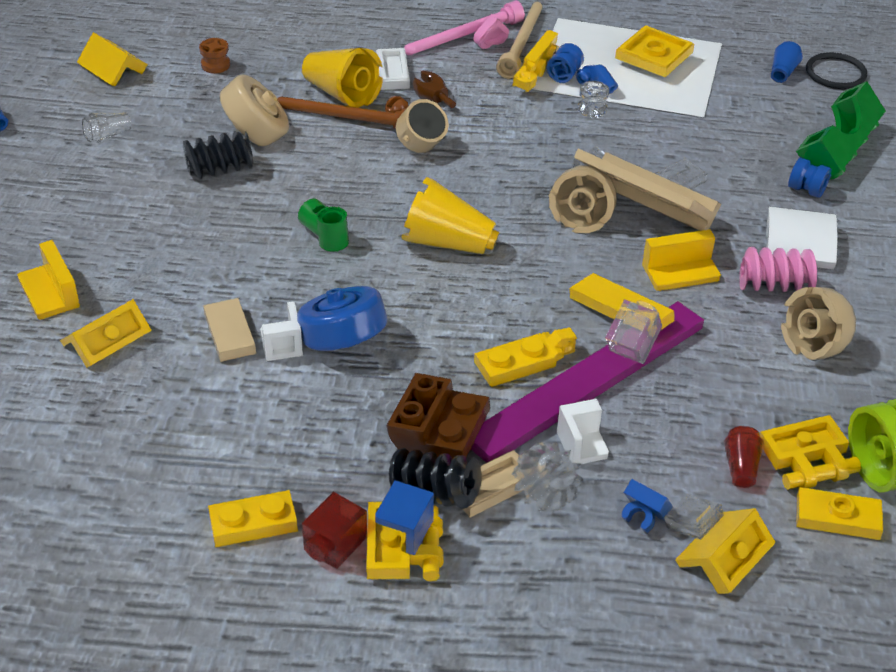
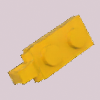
(536, 61)
(524, 356)

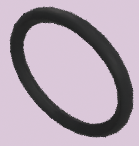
(831, 84)

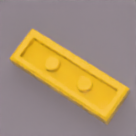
(608, 297)

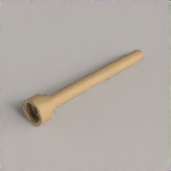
(510, 62)

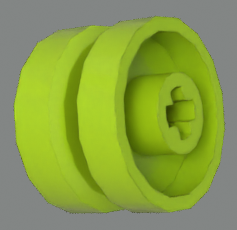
(874, 444)

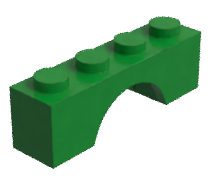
(855, 117)

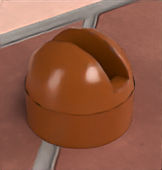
(395, 104)

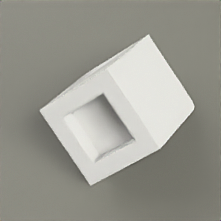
(282, 338)
(580, 432)

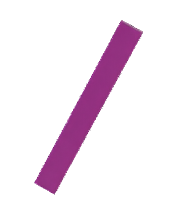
(577, 384)

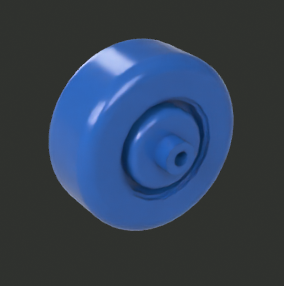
(342, 318)

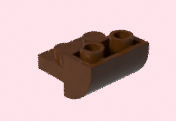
(437, 417)

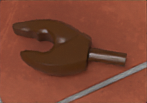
(432, 88)

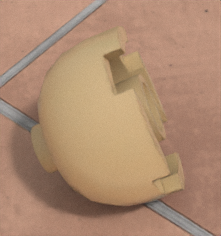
(583, 199)
(818, 322)

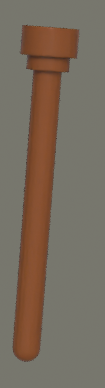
(340, 111)

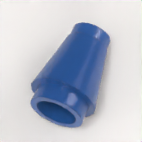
(786, 59)

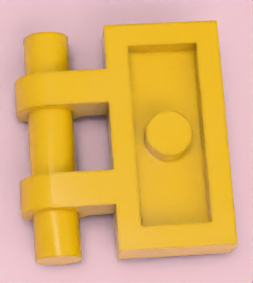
(805, 442)
(388, 553)

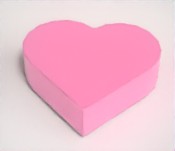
(491, 33)

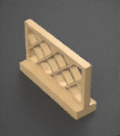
(655, 191)

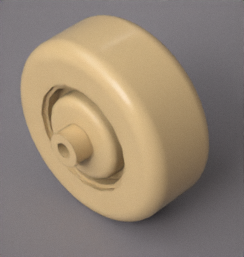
(254, 110)

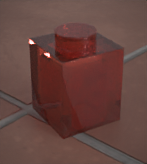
(334, 530)

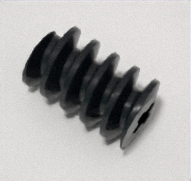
(218, 154)
(449, 479)

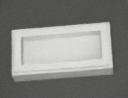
(394, 69)

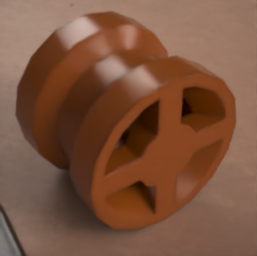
(214, 55)

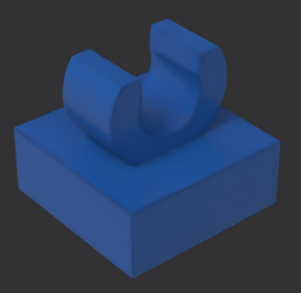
(647, 501)

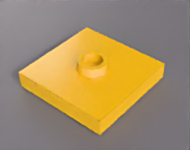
(654, 51)

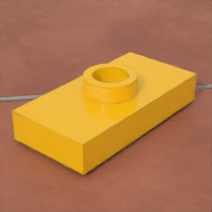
(839, 513)

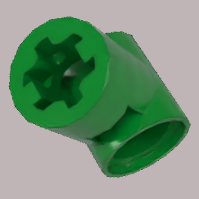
(328, 224)

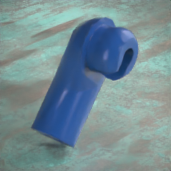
(596, 73)

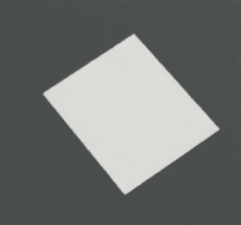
(682, 91)

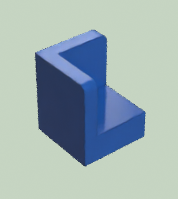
(407, 511)

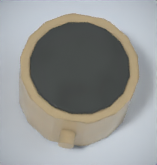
(422, 126)

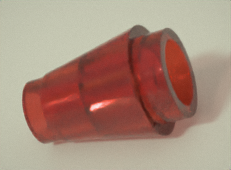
(743, 453)

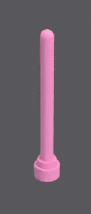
(510, 13)

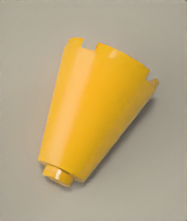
(345, 74)
(448, 221)

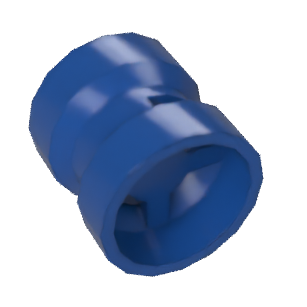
(565, 63)
(809, 177)

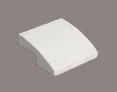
(803, 231)

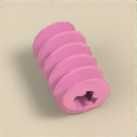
(778, 268)

